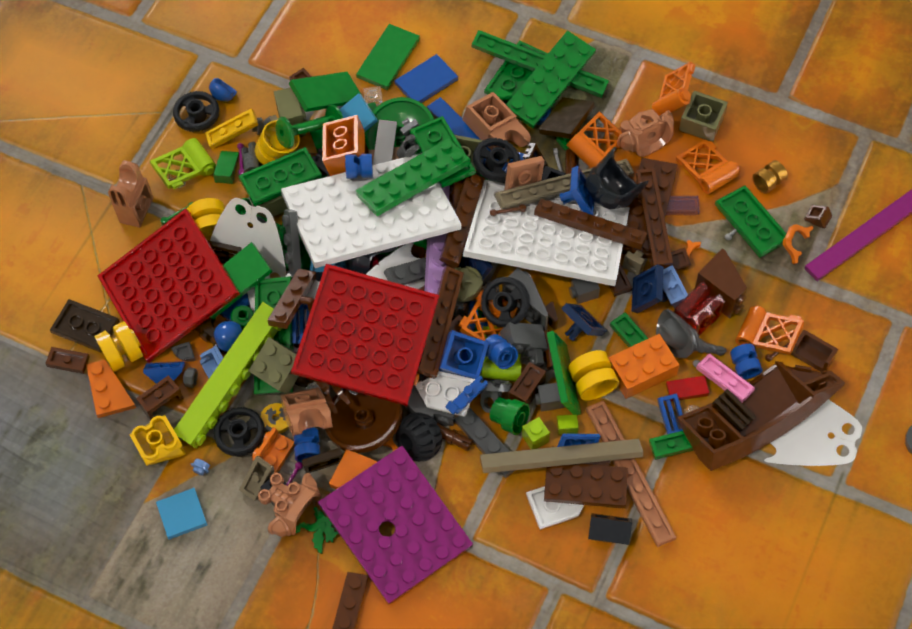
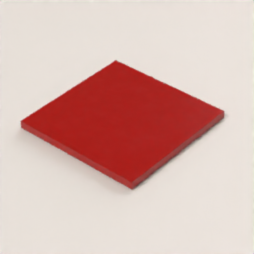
(168, 285)
(365, 334)

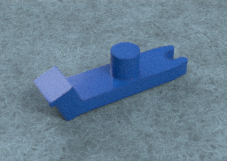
(466, 396)

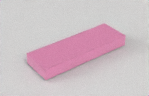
(725, 377)

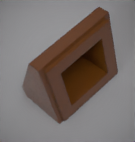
(819, 215)
(552, 316)

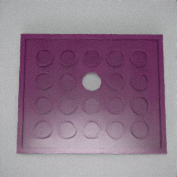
(424, 527)

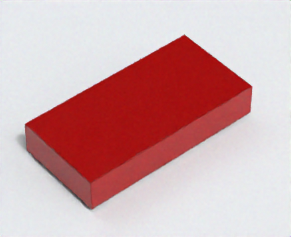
(688, 388)

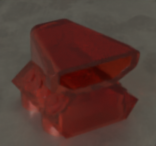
(700, 308)

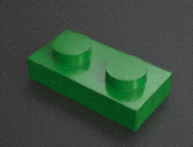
(628, 330)
(669, 445)

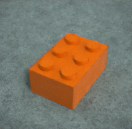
(339, 139)
(644, 365)

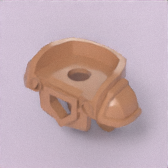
(644, 137)
(289, 502)

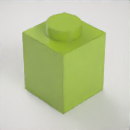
(535, 433)

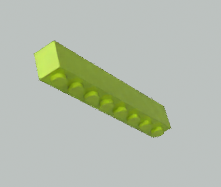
(226, 379)

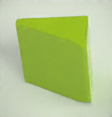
(567, 424)

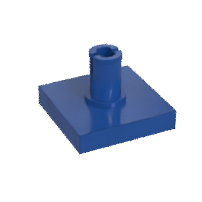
(578, 192)

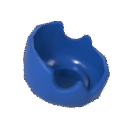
(221, 91)
(226, 334)

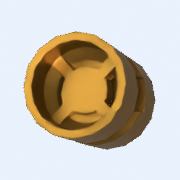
(770, 176)

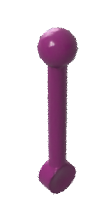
(240, 146)
(298, 465)

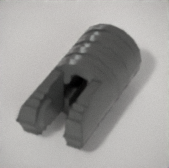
(408, 147)
(249, 158)

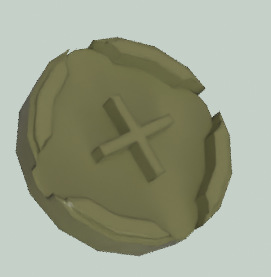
(470, 285)

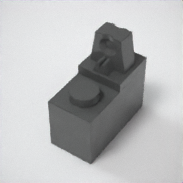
(527, 339)

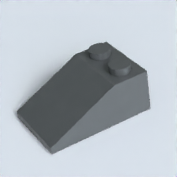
(537, 312)

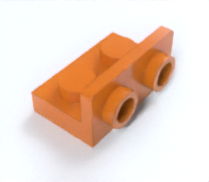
(274, 449)

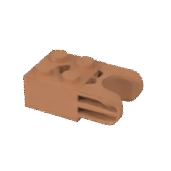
(493, 119)
(131, 195)
(306, 410)

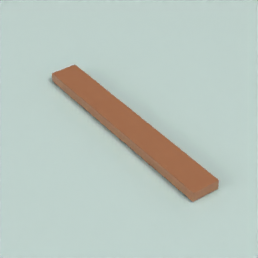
(636, 483)

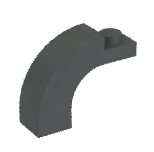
(417, 404)

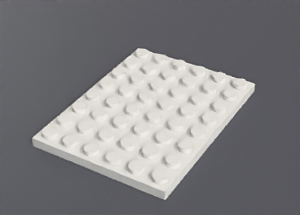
(341, 227)
(542, 244)

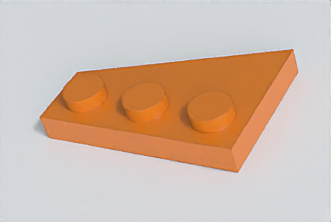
(107, 390)

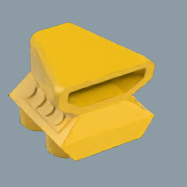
(157, 441)

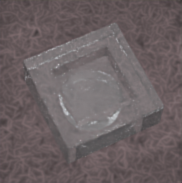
(373, 94)

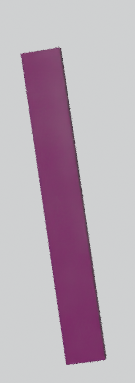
(860, 237)

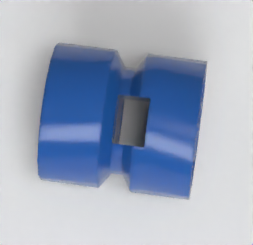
(358, 166)
(501, 352)
(746, 361)
(306, 444)

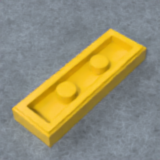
(231, 128)

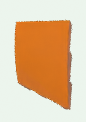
(349, 467)

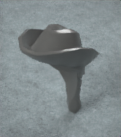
(681, 337)

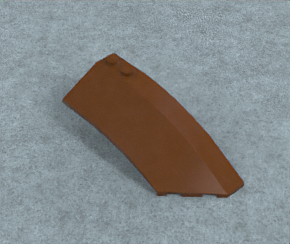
(779, 403)

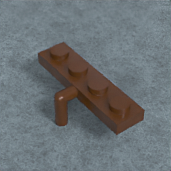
(293, 298)

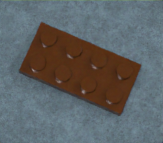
(586, 485)

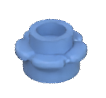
(200, 467)

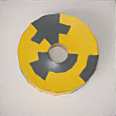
(271, 411)

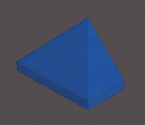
(160, 370)
(578, 439)

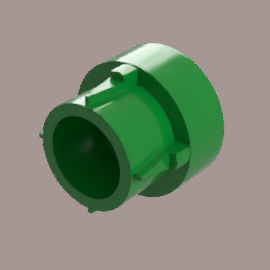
(510, 414)

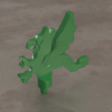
(322, 526)

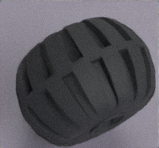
(419, 436)

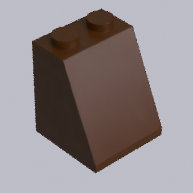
(725, 280)

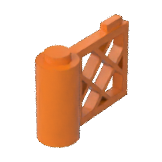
(672, 94)
(588, 148)
(715, 175)
(468, 320)
(757, 322)

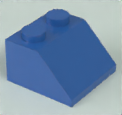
(463, 355)

